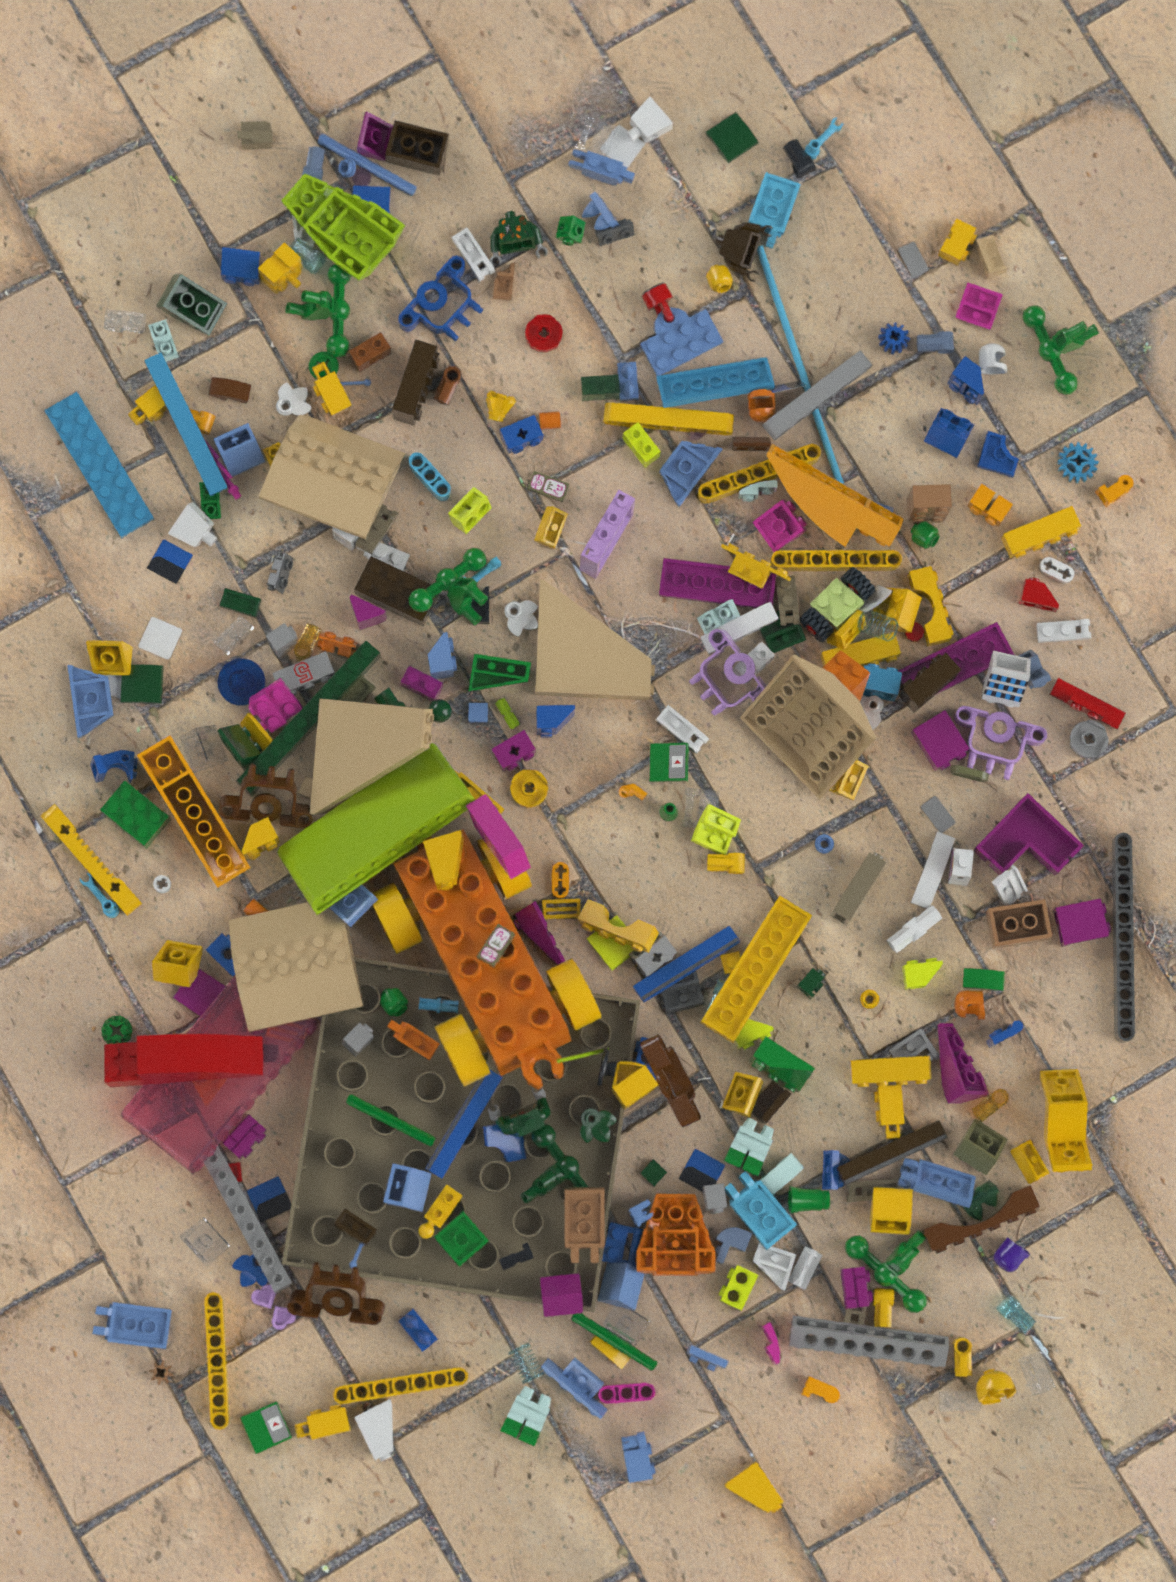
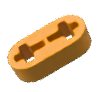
(555, 879)

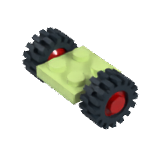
(837, 604)

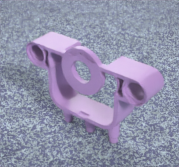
(728, 670)
(991, 735)

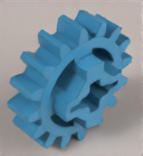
(1072, 465)

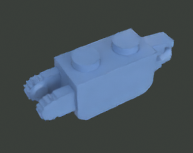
(601, 168)

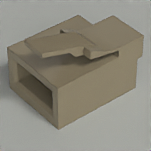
(255, 135)

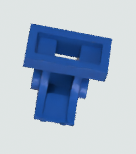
(101, 764)

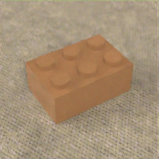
(929, 503)
(1018, 924)

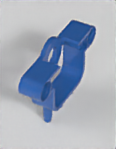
(416, 318)

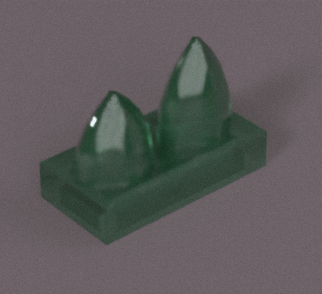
(985, 1193)

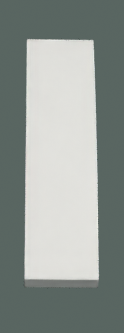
(744, 625)

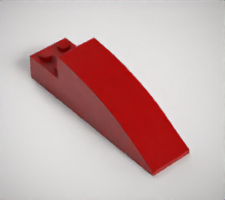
(182, 1059)

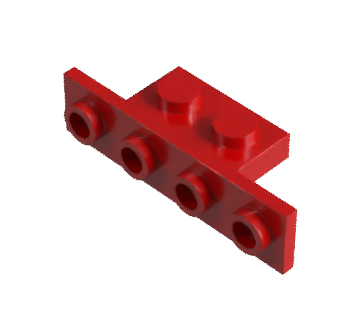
(1087, 703)

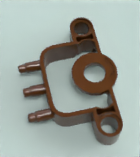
(269, 781)
(666, 1058)
(369, 1311)

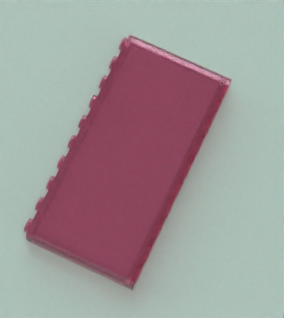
(197, 1115)

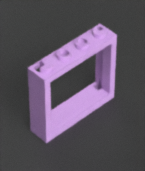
(607, 534)

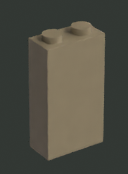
(858, 888)

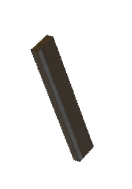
(891, 1152)

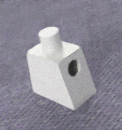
(649, 122)
(193, 527)

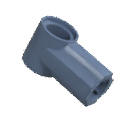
(314, 162)
(941, 342)

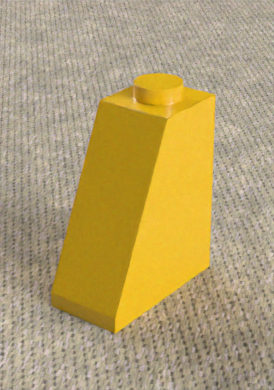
(444, 858)
(755, 1488)

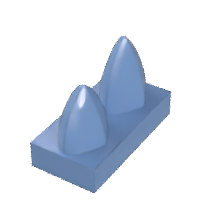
(596, 207)
(628, 381)

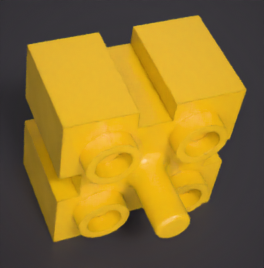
(280, 268)

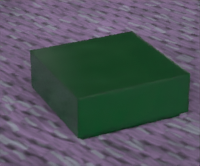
(653, 1172)

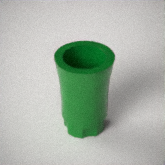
(807, 1200)

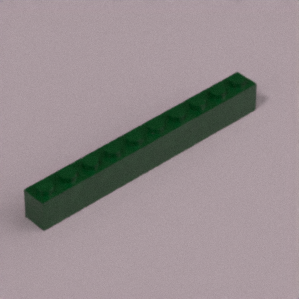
(307, 718)

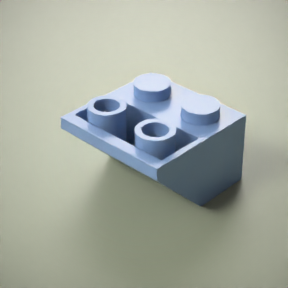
(239, 450)
(440, 660)
(407, 1187)

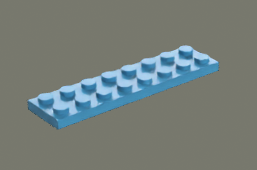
(99, 464)

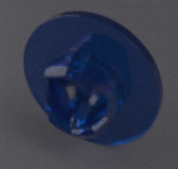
(240, 681)

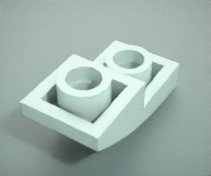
(163, 340)
(752, 491)
(719, 616)
(782, 1173)

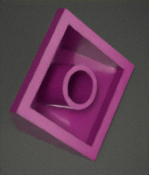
(374, 137)
(366, 613)
(561, 1295)

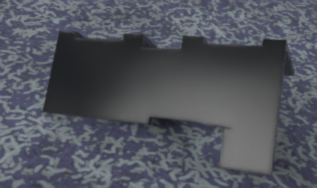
(511, 1260)

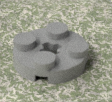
(1099, 737)

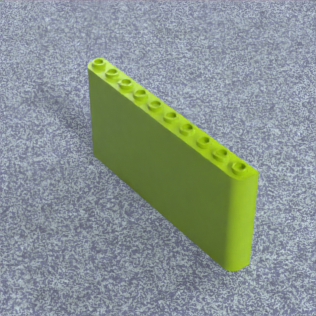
(374, 828)

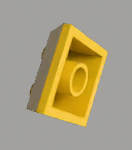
(177, 963)

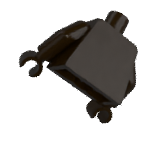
(740, 247)

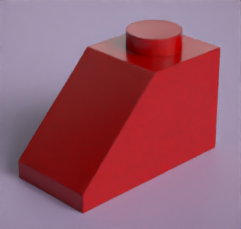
(1037, 595)

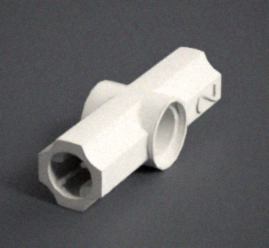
(914, 929)

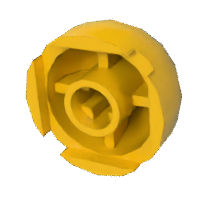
(994, 1386)

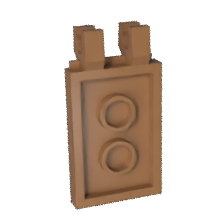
(584, 1221)

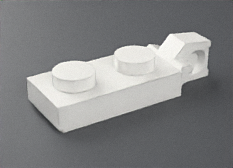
(389, 555)

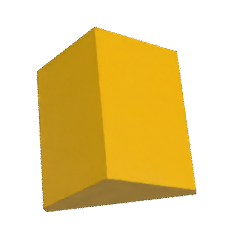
(110, 657)
(742, 1094)

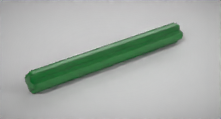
(390, 1120)
(614, 1341)

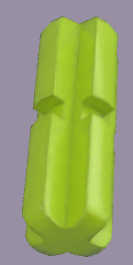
(505, 710)

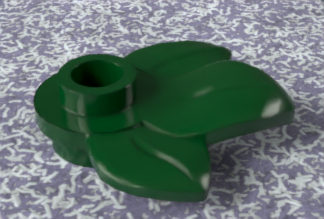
(598, 1127)

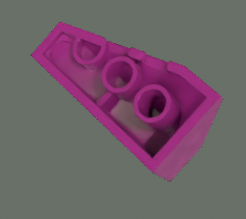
(535, 927)
(958, 1075)

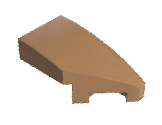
(504, 284)

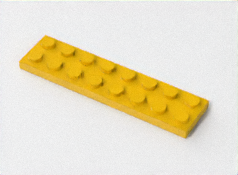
(756, 969)

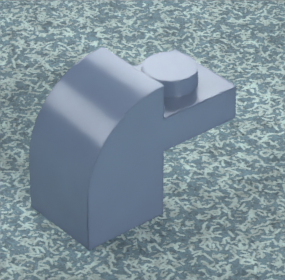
(1038, 676)
(731, 1237)

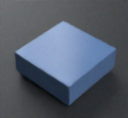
(478, 713)

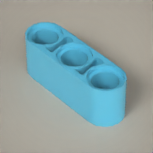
(432, 485)

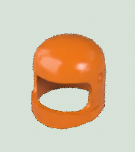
(761, 408)
(971, 998)

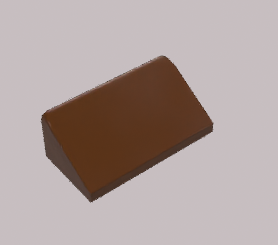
(751, 443)

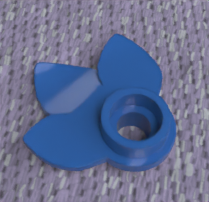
(250, 1271)

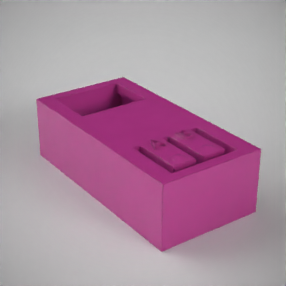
(498, 836)

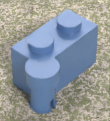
(636, 1457)

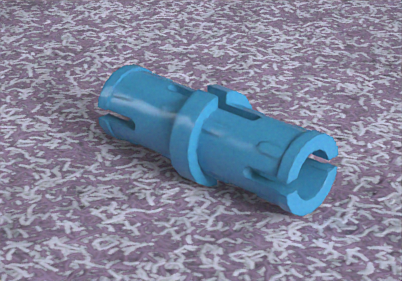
(438, 1005)

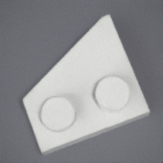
(775, 1264)

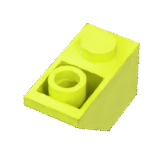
(918, 975)
(752, 1031)

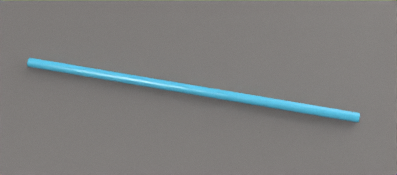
(798, 361)

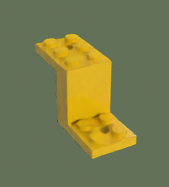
(1065, 1120)

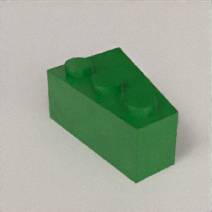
(497, 672)

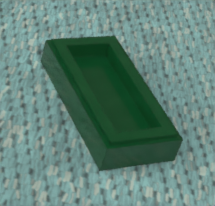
(240, 602)

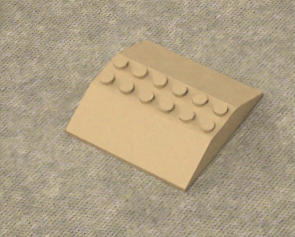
(331, 475)
(810, 723)
(293, 965)

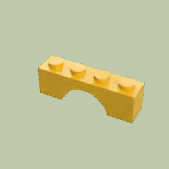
(924, 583)
(637, 935)

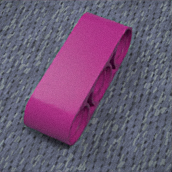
(636, 1393)

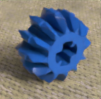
(894, 331)

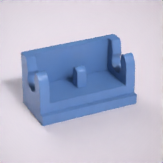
(637, 1215)

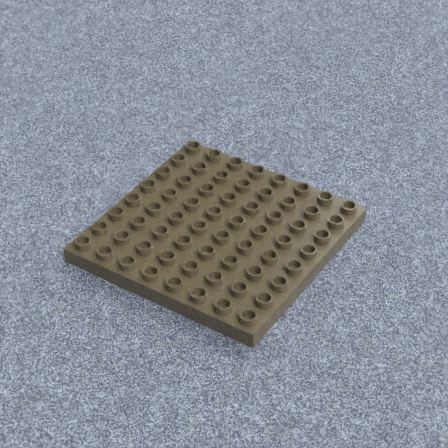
(351, 1154)

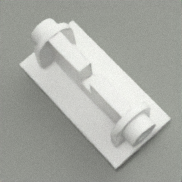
(805, 1267)

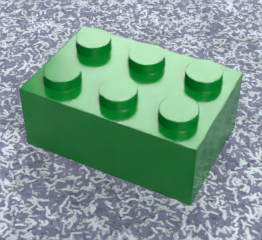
(135, 814)

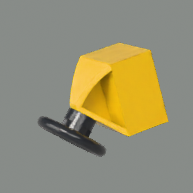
(630, 1082)

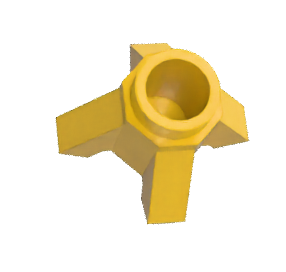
(498, 405)

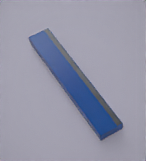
(686, 964)
(463, 1124)

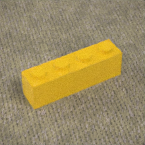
(1040, 532)
(868, 651)
(891, 1070)

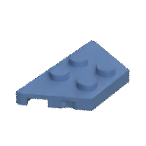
(686, 468)
(90, 699)

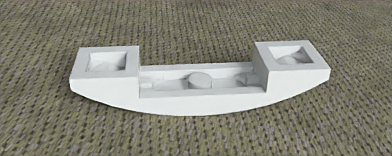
(933, 870)

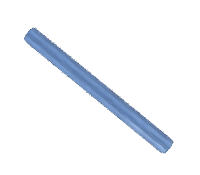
(363, 162)

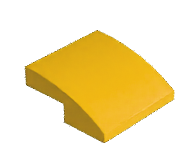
(850, 781)

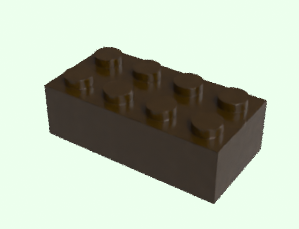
(415, 381)
(391, 589)

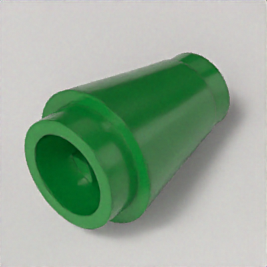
(668, 816)

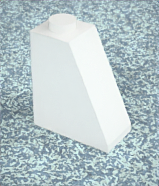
(377, 1429)

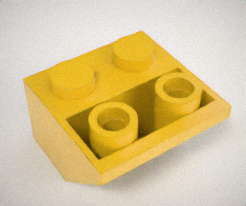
(900, 605)
(259, 839)
(891, 1210)

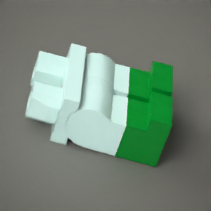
(754, 1143)
(531, 1412)

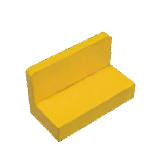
(847, 632)

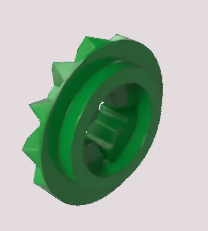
(323, 357)
(126, 1030)

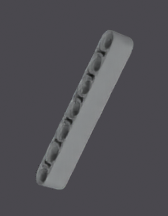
(817, 395)

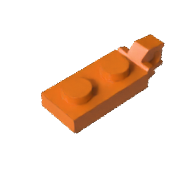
(414, 1039)

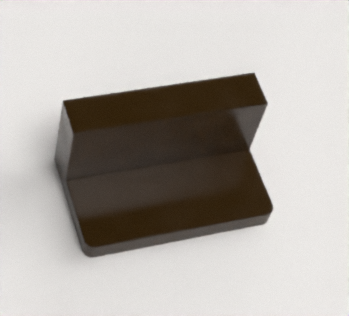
(770, 1101)
(355, 1227)

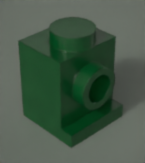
(811, 982)

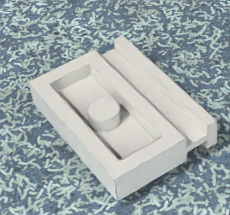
(1009, 886)

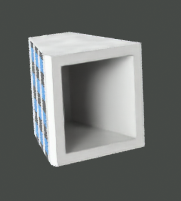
(1006, 679)

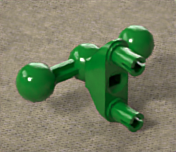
(324, 306)
(1062, 342)
(459, 590)
(896, 1264)

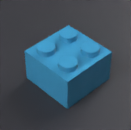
(882, 682)

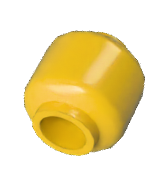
(719, 278)

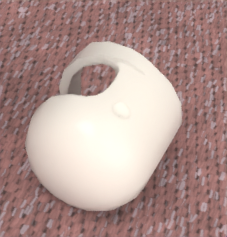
(989, 359)

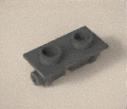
(615, 234)
(282, 564)

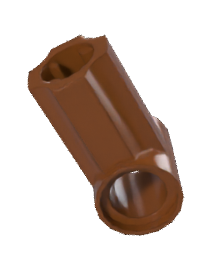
(447, 387)

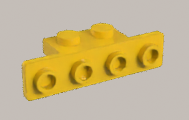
(751, 570)

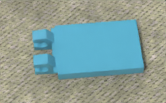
(774, 205)
(759, 1211)

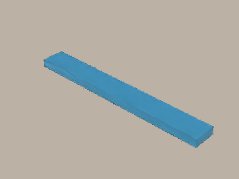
(185, 424)

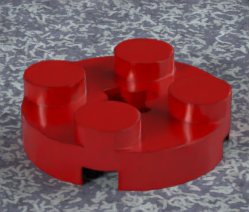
(536, 341)

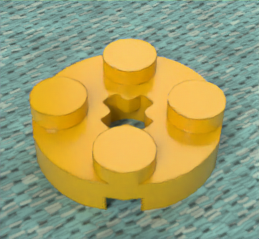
(518, 788)

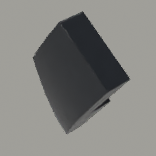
(482, 610)

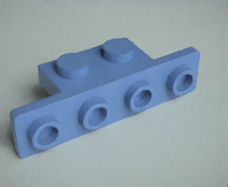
(579, 1382)

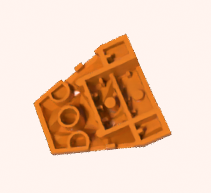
(675, 1239)

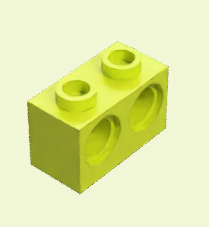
(641, 445)
(469, 510)
(742, 1289)

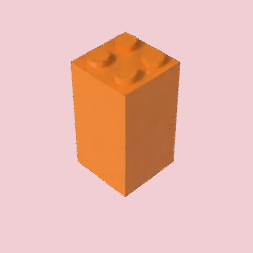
(849, 673)

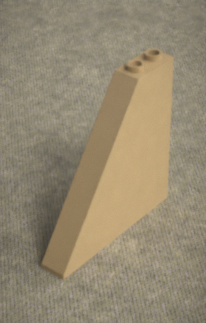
(584, 655)
(361, 745)

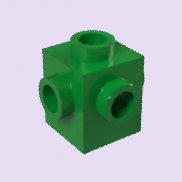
(570, 230)

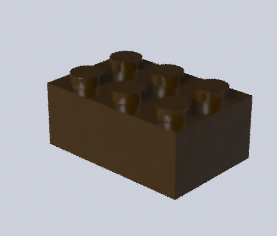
(417, 147)
(929, 681)

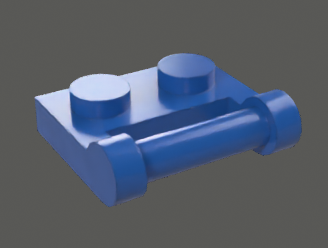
(1000, 1035)
(616, 1242)

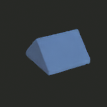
(621, 1285)

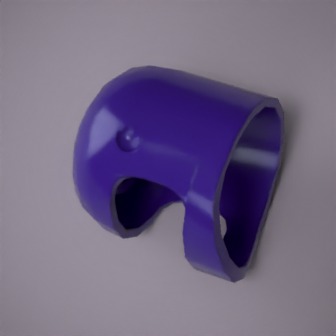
(1010, 1255)

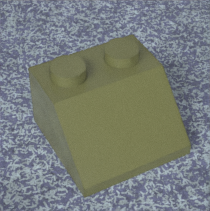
(980, 1147)

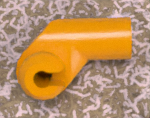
(631, 790)

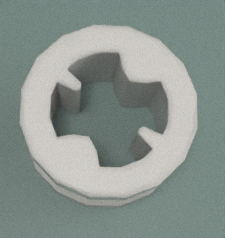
(164, 889)

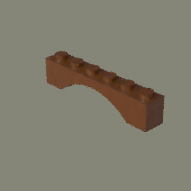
(1018, 1203)

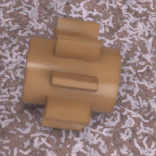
(160, 1378)

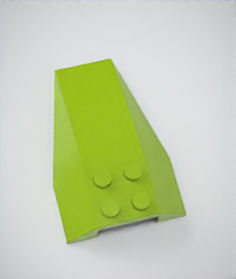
(343, 225)

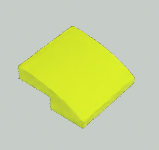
(715, 829)
(609, 950)

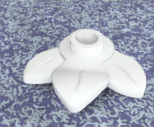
(294, 398)
(523, 619)
(873, 715)

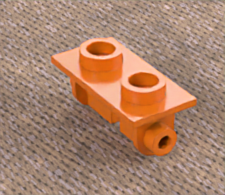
(330, 641)

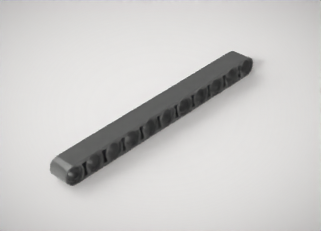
(1118, 945)

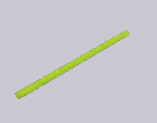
(580, 1055)

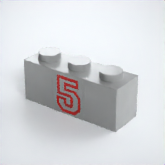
(306, 673)

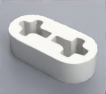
(1059, 566)

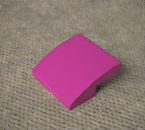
(979, 306)
(773, 1348)

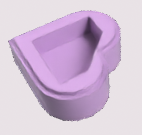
(264, 1297)
(281, 1318)

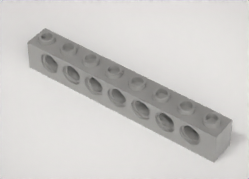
(248, 1222)
(861, 1334)

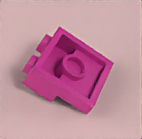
(780, 525)
(274, 705)

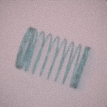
(869, 627)
(520, 1348)

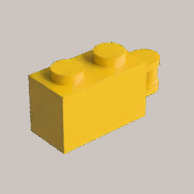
(330, 390)
(150, 405)
(890, 1109)
(325, 1423)

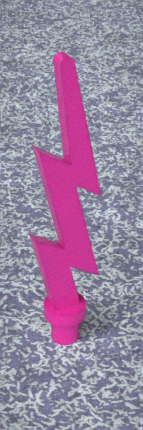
(232, 489)

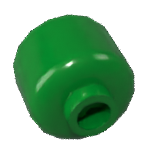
(925, 535)
(393, 1002)

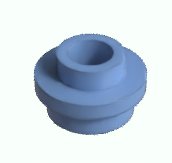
(347, 168)
(828, 839)

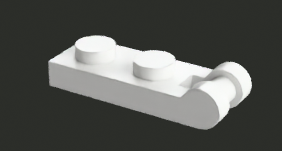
(473, 253)
(1063, 631)
(681, 728)

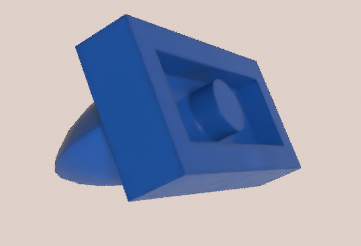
(830, 1177)
(418, 1330)

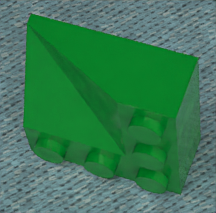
(781, 1065)

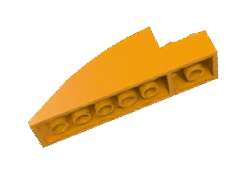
(832, 504)
(193, 811)

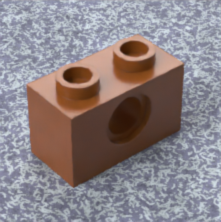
(370, 352)

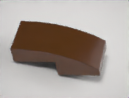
(229, 389)

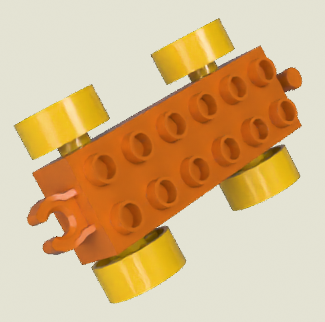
(507, 1003)

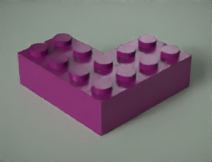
(1029, 829)

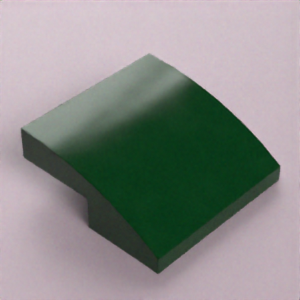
(732, 137)
(782, 637)
(143, 684)

